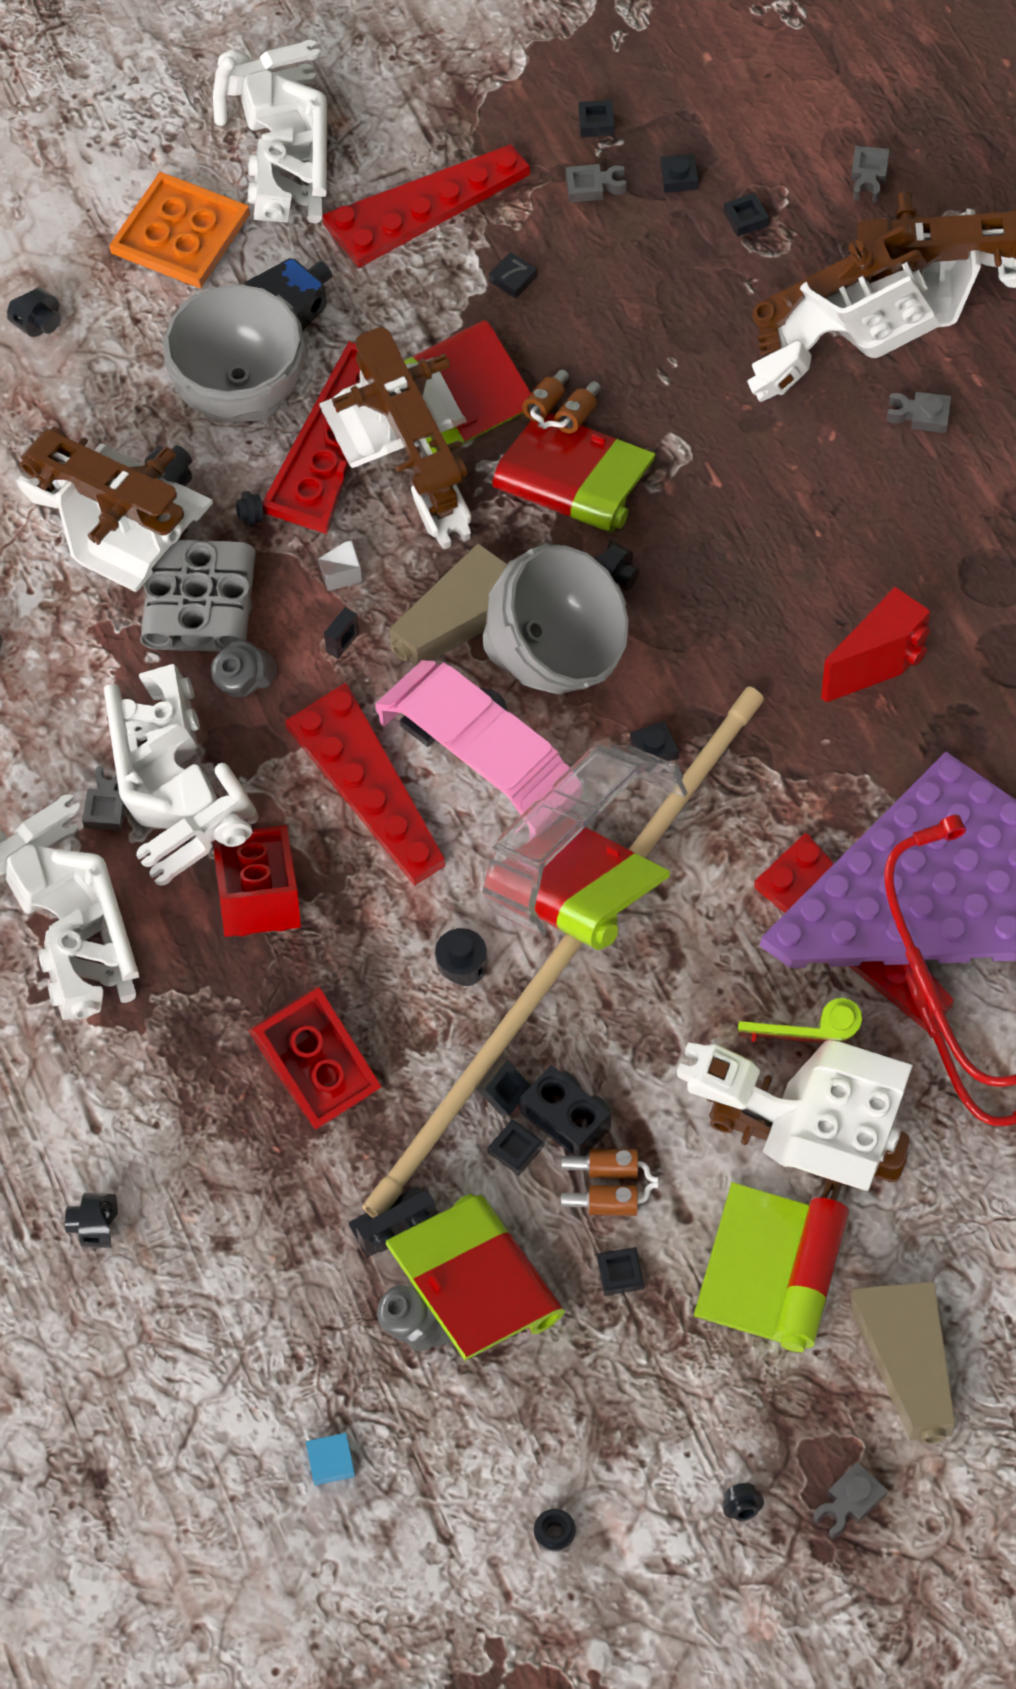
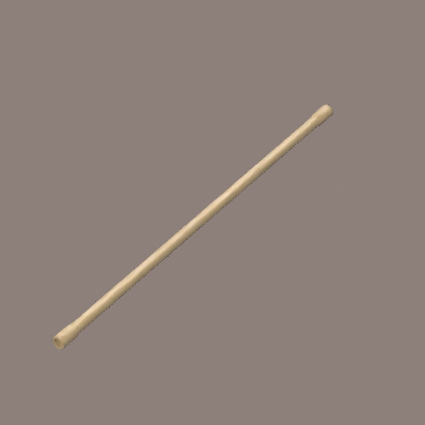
(391, 1186)

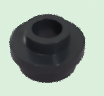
(249, 508)
(742, 1502)
(548, 1519)

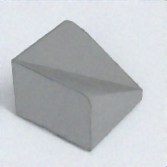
(340, 567)

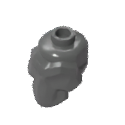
(243, 669)
(409, 1319)

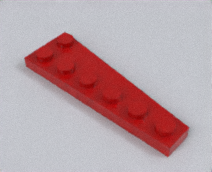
(404, 212)
(315, 467)
(355, 763)
(793, 876)

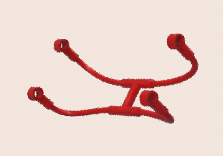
(922, 984)

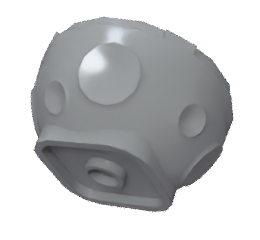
(233, 336)
(573, 619)

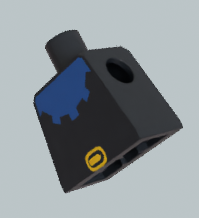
(298, 286)

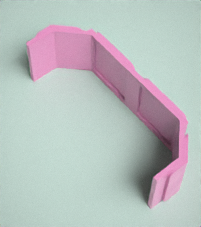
(476, 731)

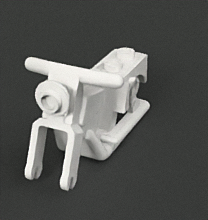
(296, 124)
(161, 791)
(82, 898)

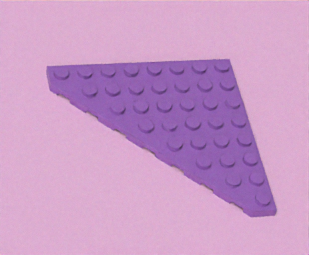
(951, 893)

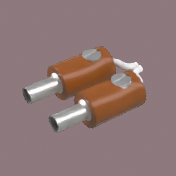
(571, 413)
(608, 1199)

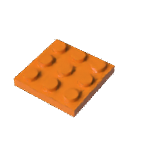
(180, 229)

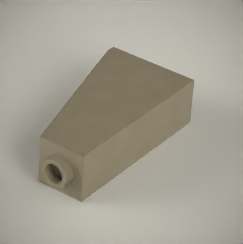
(450, 610)
(908, 1350)

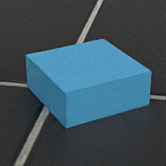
(330, 1459)

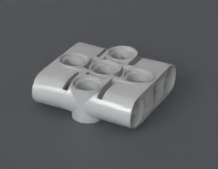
(219, 617)

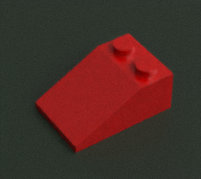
(878, 647)
(257, 883)
(315, 1057)

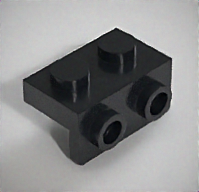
(407, 1211)

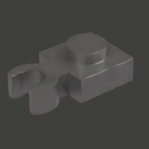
(869, 170)
(588, 183)
(927, 411)
(103, 805)
(853, 1496)

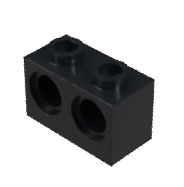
(559, 1117)

